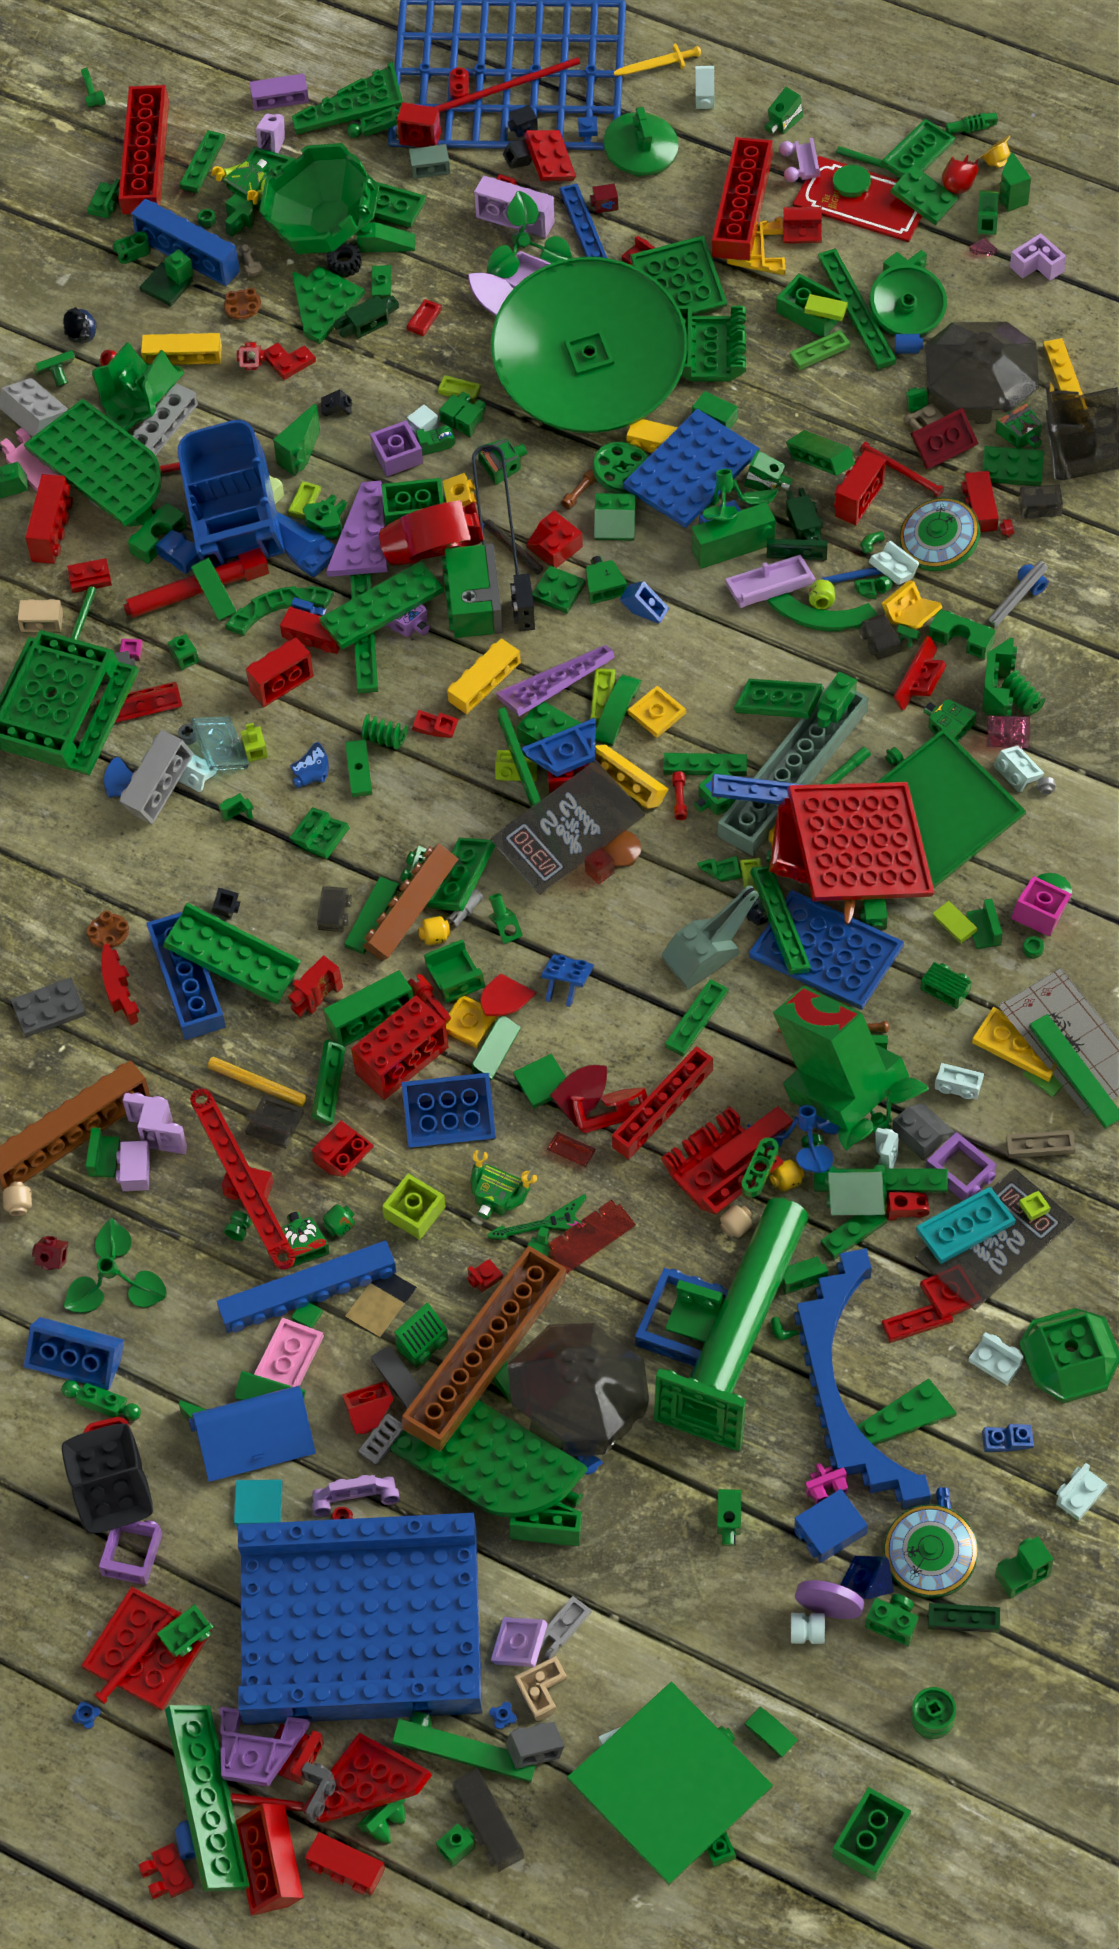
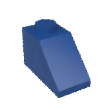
(644, 602)

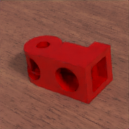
(907, 1205)

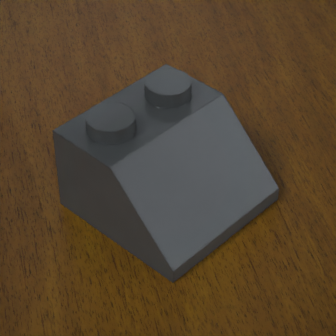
(921, 1130)

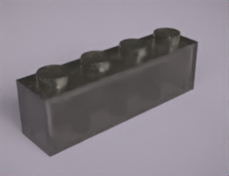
(487, 1820)

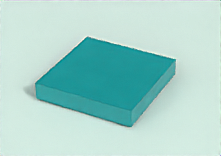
(258, 1501)

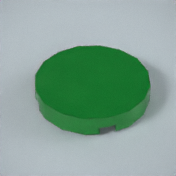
(851, 180)

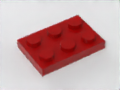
(550, 155)

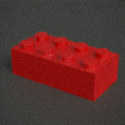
(48, 519)

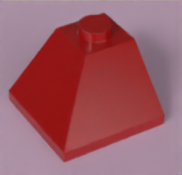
(367, 1406)

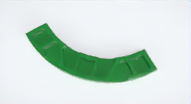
(274, 601)
(820, 619)

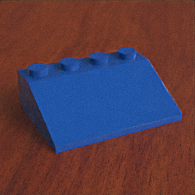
(448, 1110)

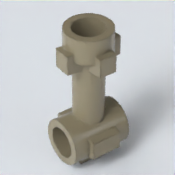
(252, 268)

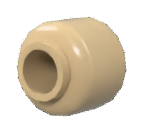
(17, 1199)
(736, 1221)

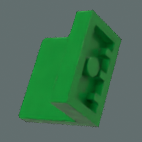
(694, 1311)

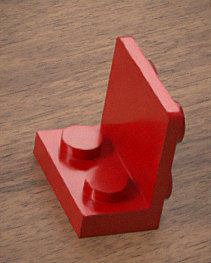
(305, 1751)

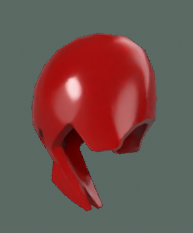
(959, 176)

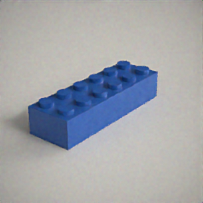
(170, 232)
(187, 984)

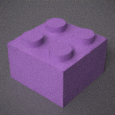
(396, 448)

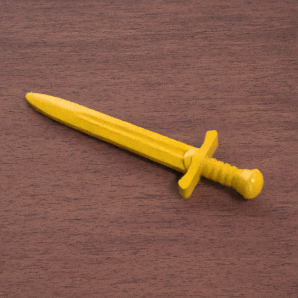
(663, 60)

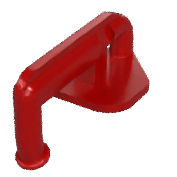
(621, 1113)

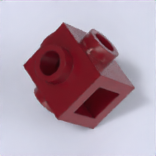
(50, 1253)

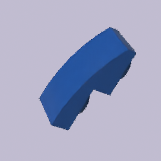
(1007, 1439)

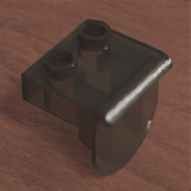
(1083, 432)

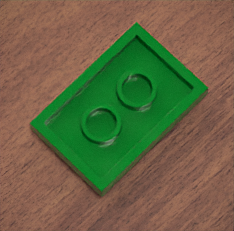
(924, 195)
(1014, 465)

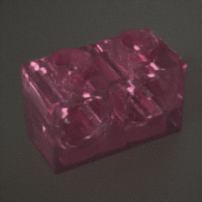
(1008, 731)

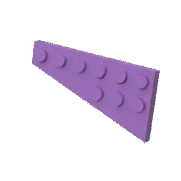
(359, 543)
(540, 687)

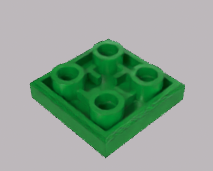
(539, 1079)

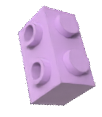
(134, 1166)

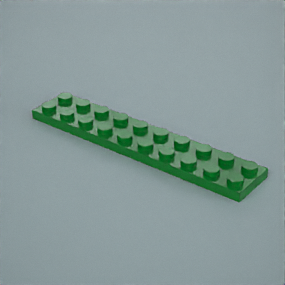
(392, 203)

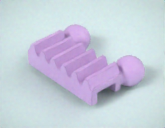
(806, 157)

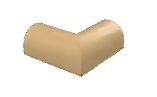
(534, 1685)

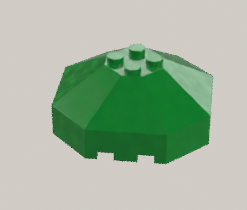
(319, 199)

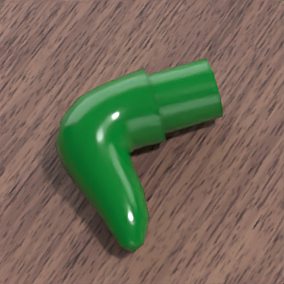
(778, 1331)

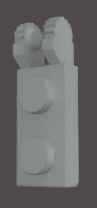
(565, 1625)

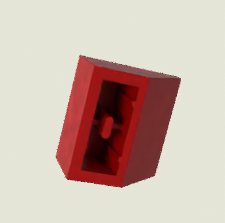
(341, 1150)

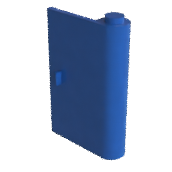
(253, 1433)

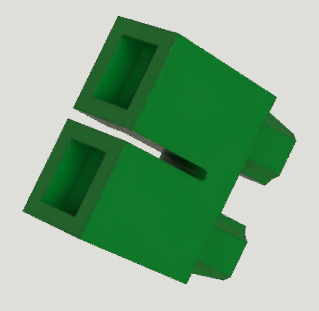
(461, 414)

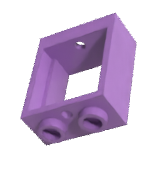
(949, 1149)
(125, 1571)

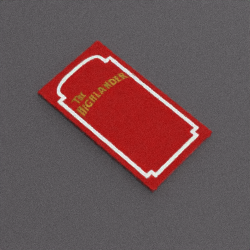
(873, 210)

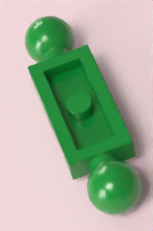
(374, 123)
(101, 1400)

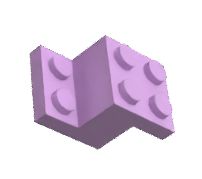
(155, 1122)

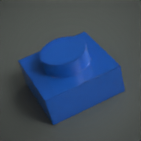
(587, 126)

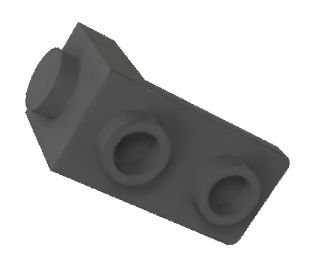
(320, 1776)

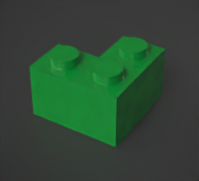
(1026, 1569)

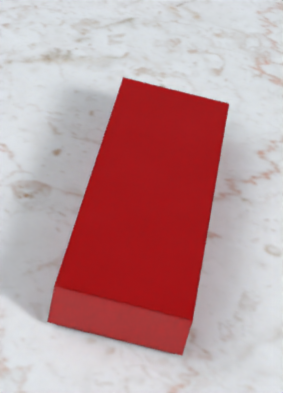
(913, 1323)

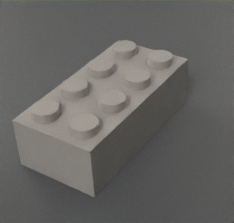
(156, 777)

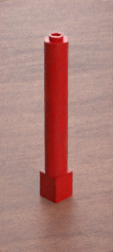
(248, 566)

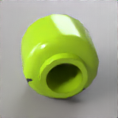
(821, 594)

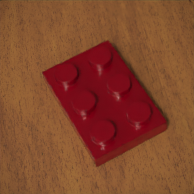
(944, 438)

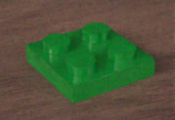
(558, 589)

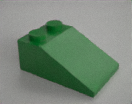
(297, 441)

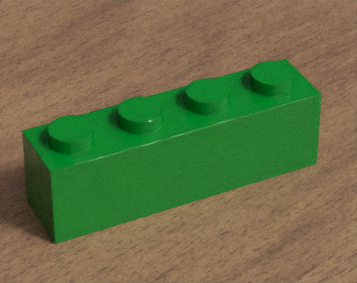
(820, 452)

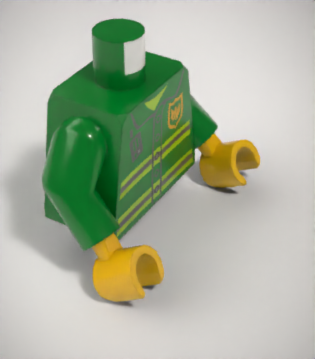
(497, 1189)

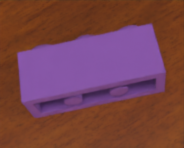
(279, 92)

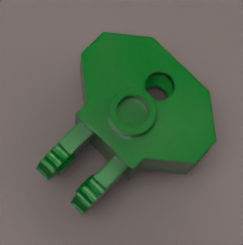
(325, 516)

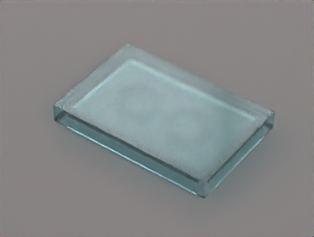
(219, 743)

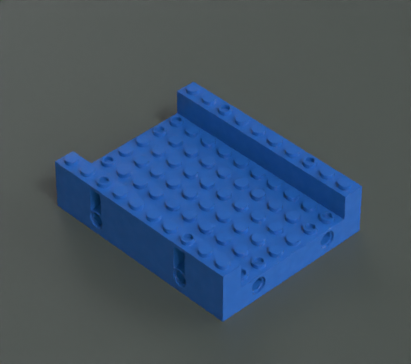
(359, 1619)

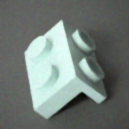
(196, 774)
(959, 1081)

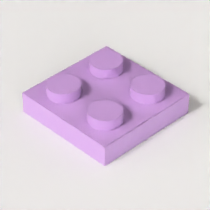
(519, 1642)

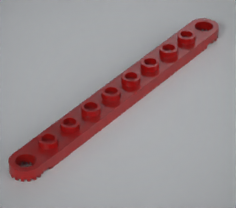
(242, 1179)

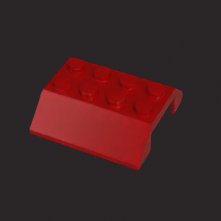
(700, 1175)

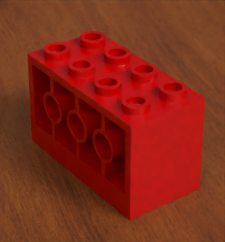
(400, 1047)

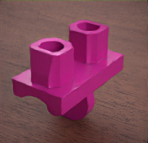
(823, 1480)

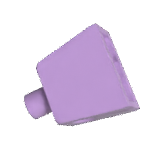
(271, 130)

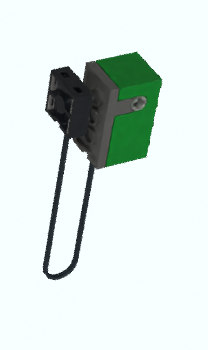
(473, 582)

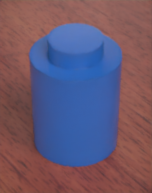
(908, 343)
(1039, 586)
(184, 1841)

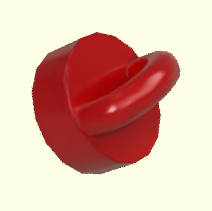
(106, 357)

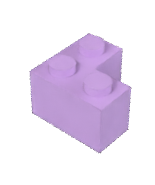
(1038, 255)

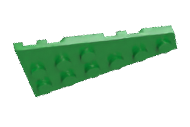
(352, 102)

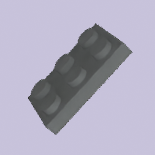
(48, 1007)

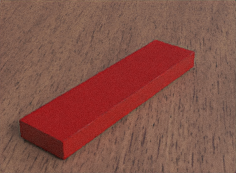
(747, 1142)

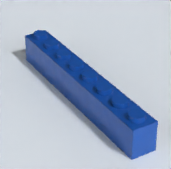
(306, 1286)

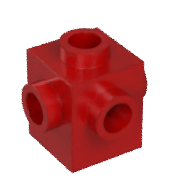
(245, 360)

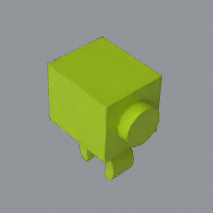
(253, 743)

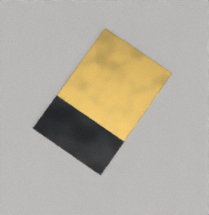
(380, 1303)

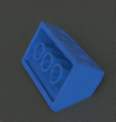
(73, 1353)

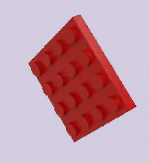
(157, 1672)

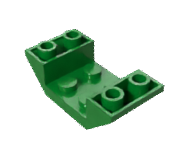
(999, 665)

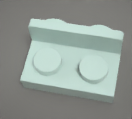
(895, 563)
(1017, 767)
(887, 1147)
(996, 1358)
(1080, 1492)

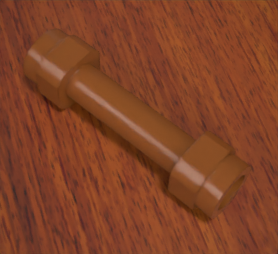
(569, 500)

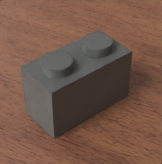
(534, 1745)

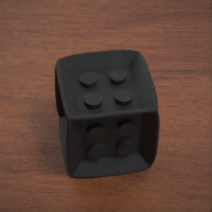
(107, 1478)

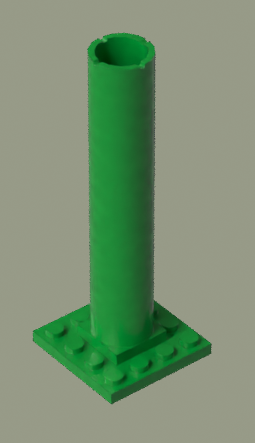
(705, 1400)

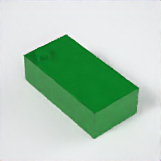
(724, 540)
(367, 1008)

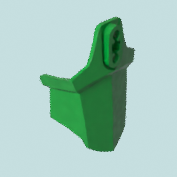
(131, 387)

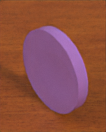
(829, 1599)

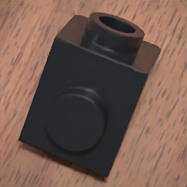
(335, 402)

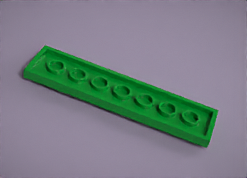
(206, 1798)

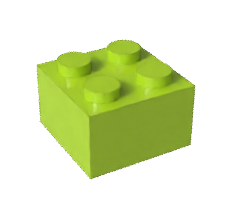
(413, 1206)

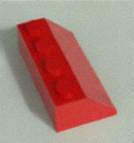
(269, 1859)

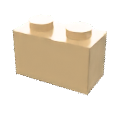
(40, 615)

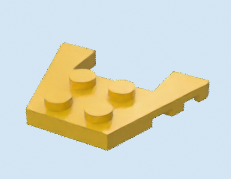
(758, 259)

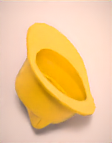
(997, 154)

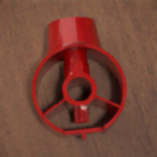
(430, 532)

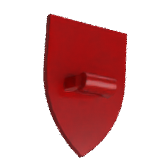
(504, 996)

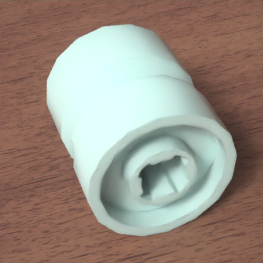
(807, 1628)

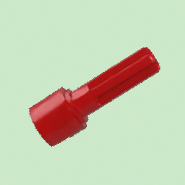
(424, 992)

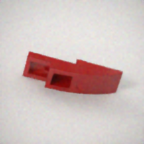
(116, 984)

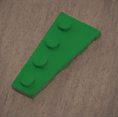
(913, 1410)

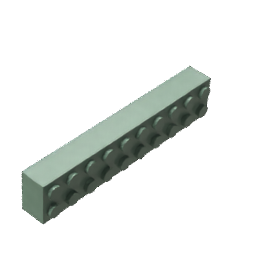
(794, 761)

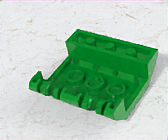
(715, 346)

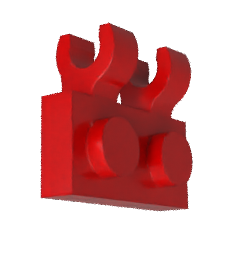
(171, 1869)

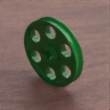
(615, 465)

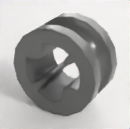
(182, 734)

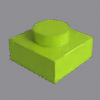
(1034, 1205)

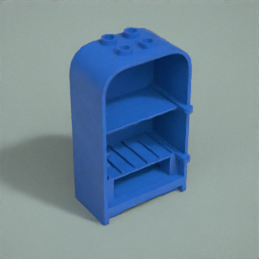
(229, 492)

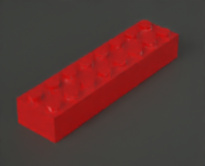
(143, 146)
(742, 199)

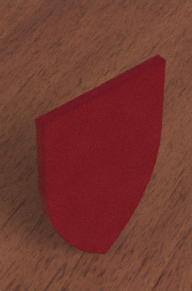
(583, 1082)

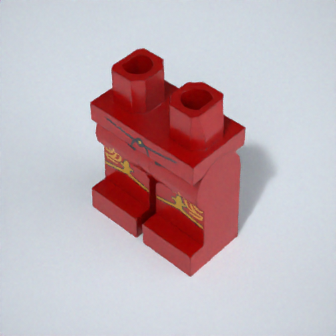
(314, 986)

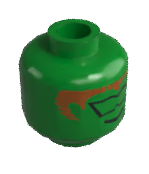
(338, 1220)

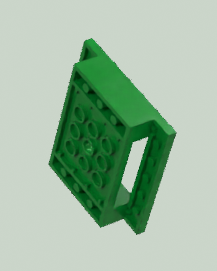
(46, 726)

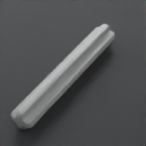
(1018, 593)

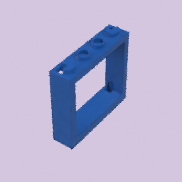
(663, 1345)

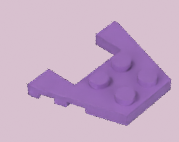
(252, 1757)

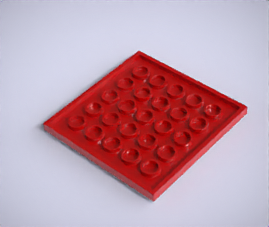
(860, 841)

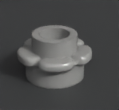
(1046, 785)

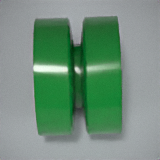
(933, 1725)

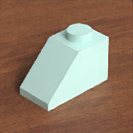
(704, 87)

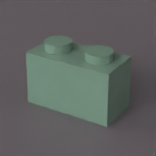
(429, 161)

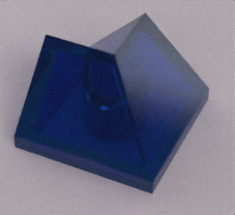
(869, 1576)

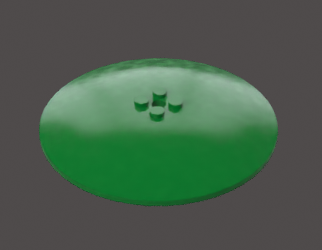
(596, 307)

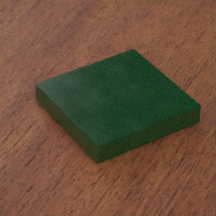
(163, 287)

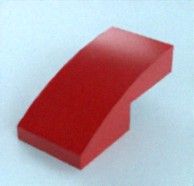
(435, 725)

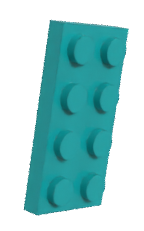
(965, 1225)

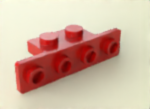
(921, 675)

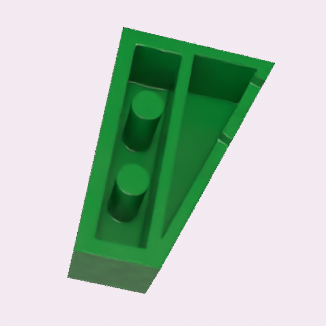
(555, 1526)

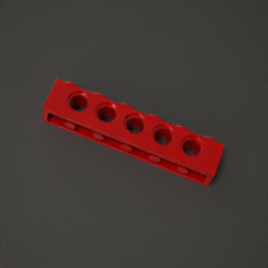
(662, 1102)

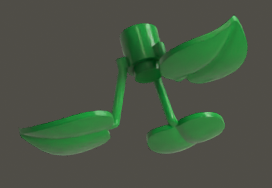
(524, 211)
(725, 484)
(900, 1092)
(113, 1241)

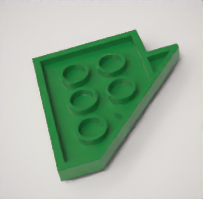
(323, 300)

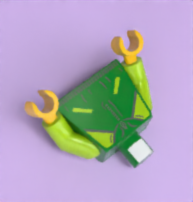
(244, 178)

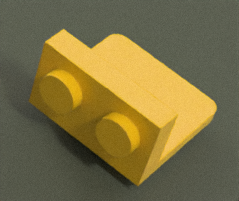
(908, 607)

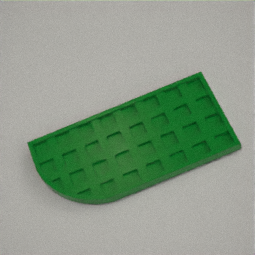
(100, 461)
(496, 1464)

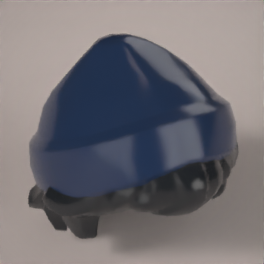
(79, 325)

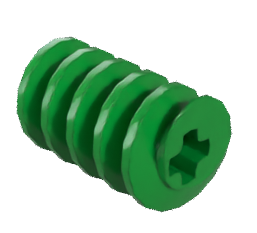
(1023, 695)
(383, 733)

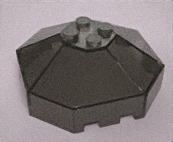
(980, 369)
(579, 1388)

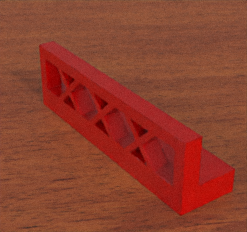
(149, 701)

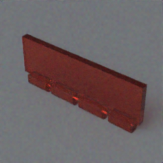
(596, 1235)

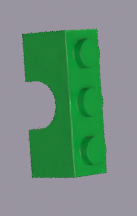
(144, 541)
(948, 625)

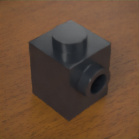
(522, 120)
(517, 154)
(225, 903)

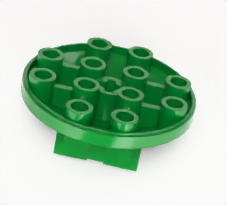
(640, 143)

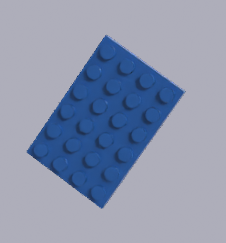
(683, 469)
(842, 957)

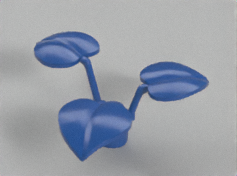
(811, 1159)

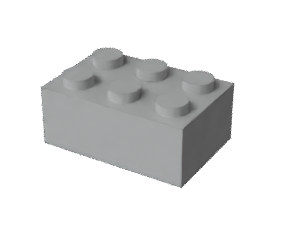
(30, 405)

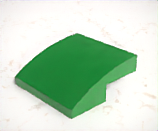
(319, 833)

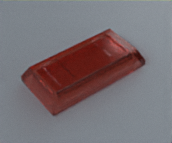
(571, 1149)

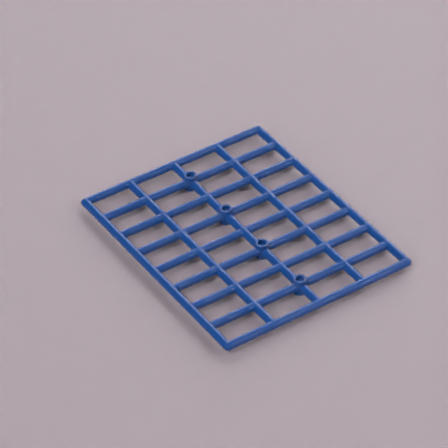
(480, 71)

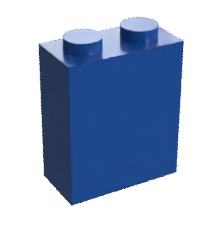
(830, 1526)

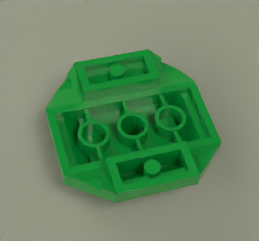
(1067, 1373)

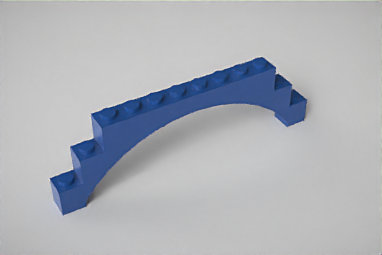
(844, 1439)

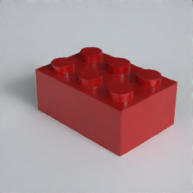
(859, 487)
(279, 672)

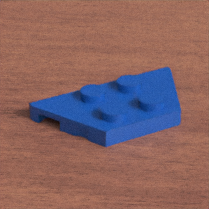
(565, 749)

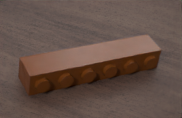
(409, 902)

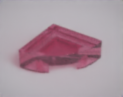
(983, 247)

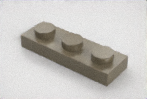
(1040, 1144)

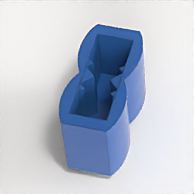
(178, 551)

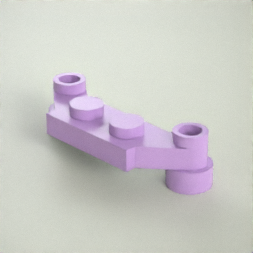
(354, 1488)

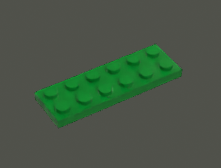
(381, 605)

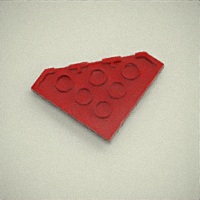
(369, 1778)

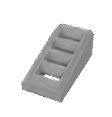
(387, 1421)

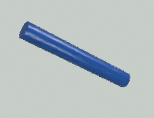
(852, 575)

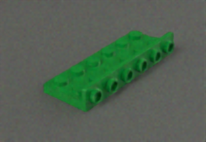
(232, 953)

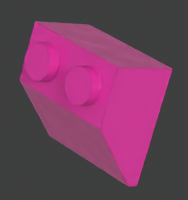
(1041, 906)

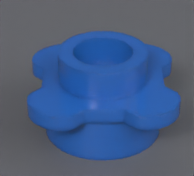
(83, 1708)
(502, 1722)

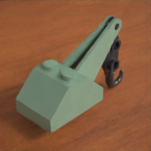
(708, 943)

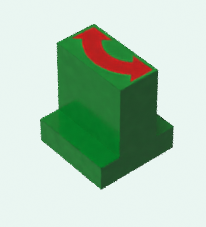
(835, 1058)

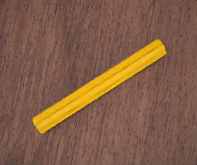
(257, 1081)

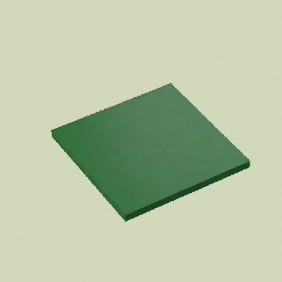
(954, 803)
(670, 1782)

